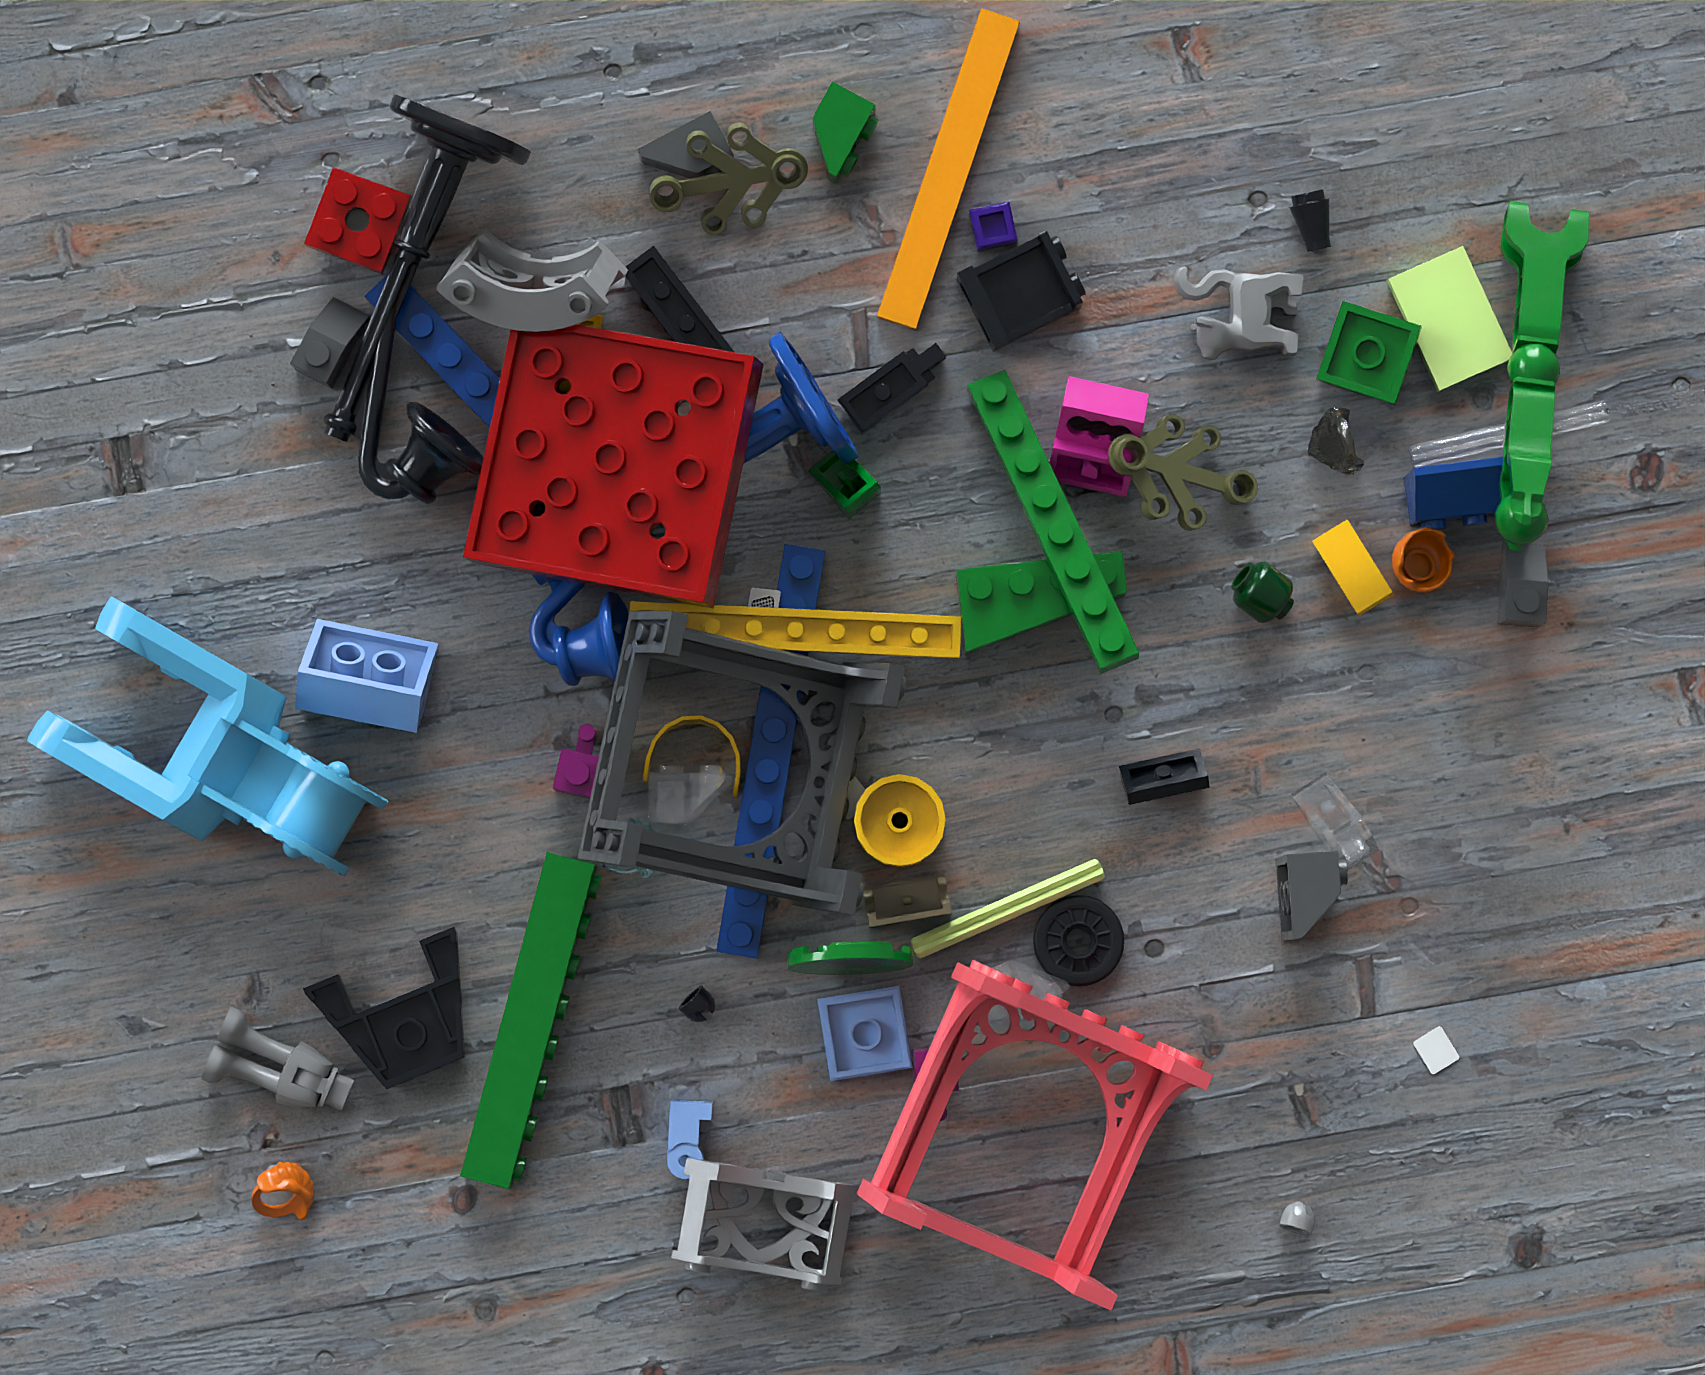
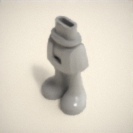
(301, 1083)

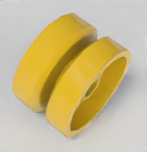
(875, 815)

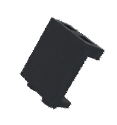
(1021, 290)

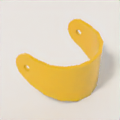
(689, 720)

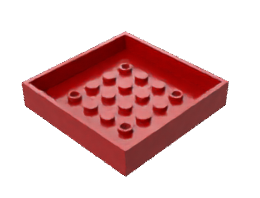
(614, 461)

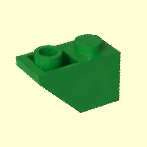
(839, 126)

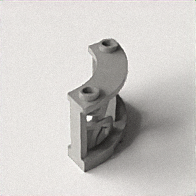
(527, 292)
(816, 1200)

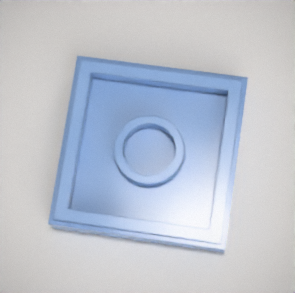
(864, 1033)

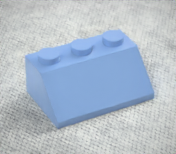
(365, 675)

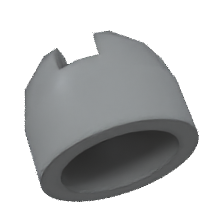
(1298, 1218)

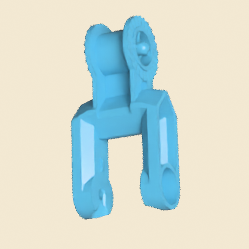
(228, 760)

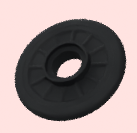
(1105, 936)

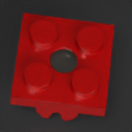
(358, 220)

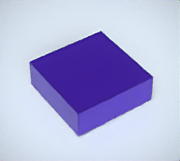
(993, 226)

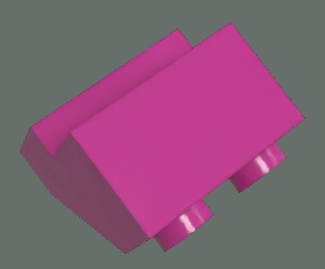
(1073, 447)

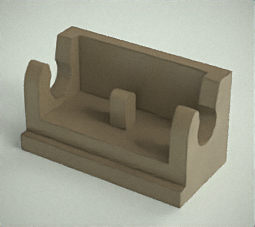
(907, 900)

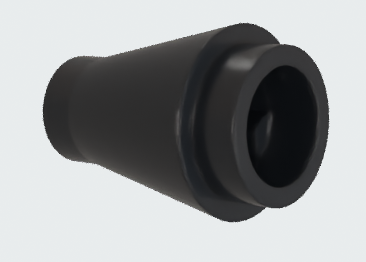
(1312, 218)

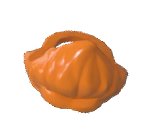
(284, 1177)

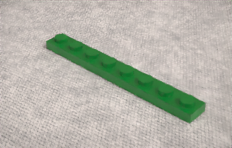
(1053, 522)

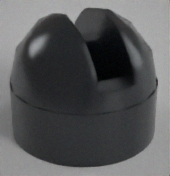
(696, 1003)

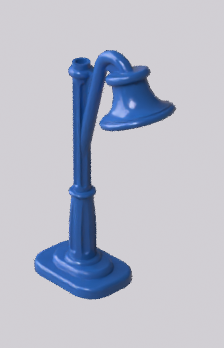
(598, 644)

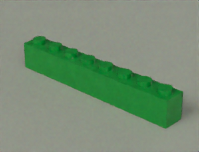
(529, 1021)

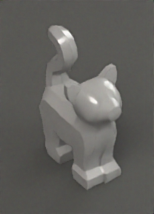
(1250, 311)

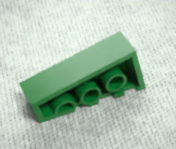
(1019, 597)

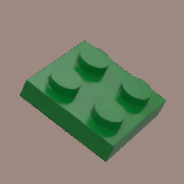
(1368, 353)

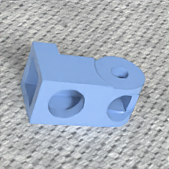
(685, 1133)

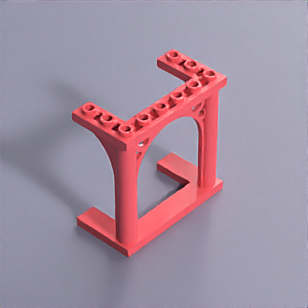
(1155, 1083)

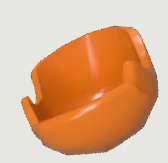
(1423, 560)

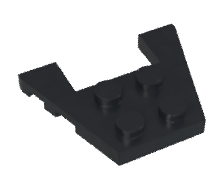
(407, 1032)

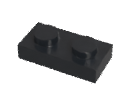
(1164, 776)

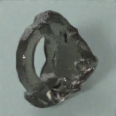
(1334, 443)

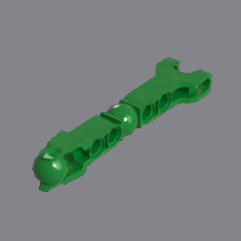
(1533, 366)

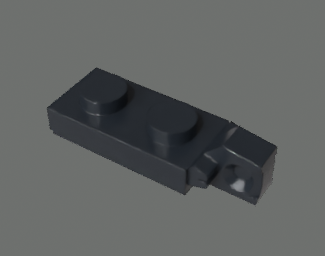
(890, 386)

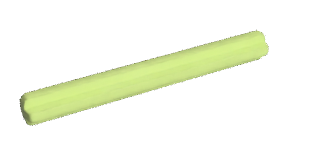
(1007, 908)

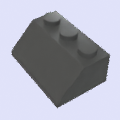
(1307, 889)

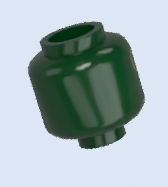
(1263, 592)

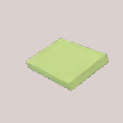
(1456, 319)

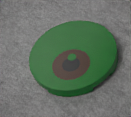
(850, 958)

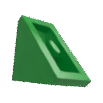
(845, 483)

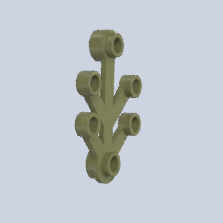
(735, 178)
(1175, 471)

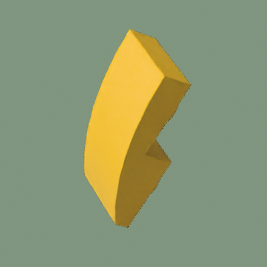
(1353, 567)

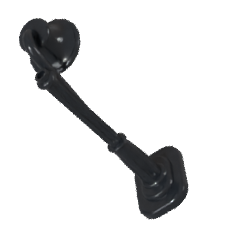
(435, 447)

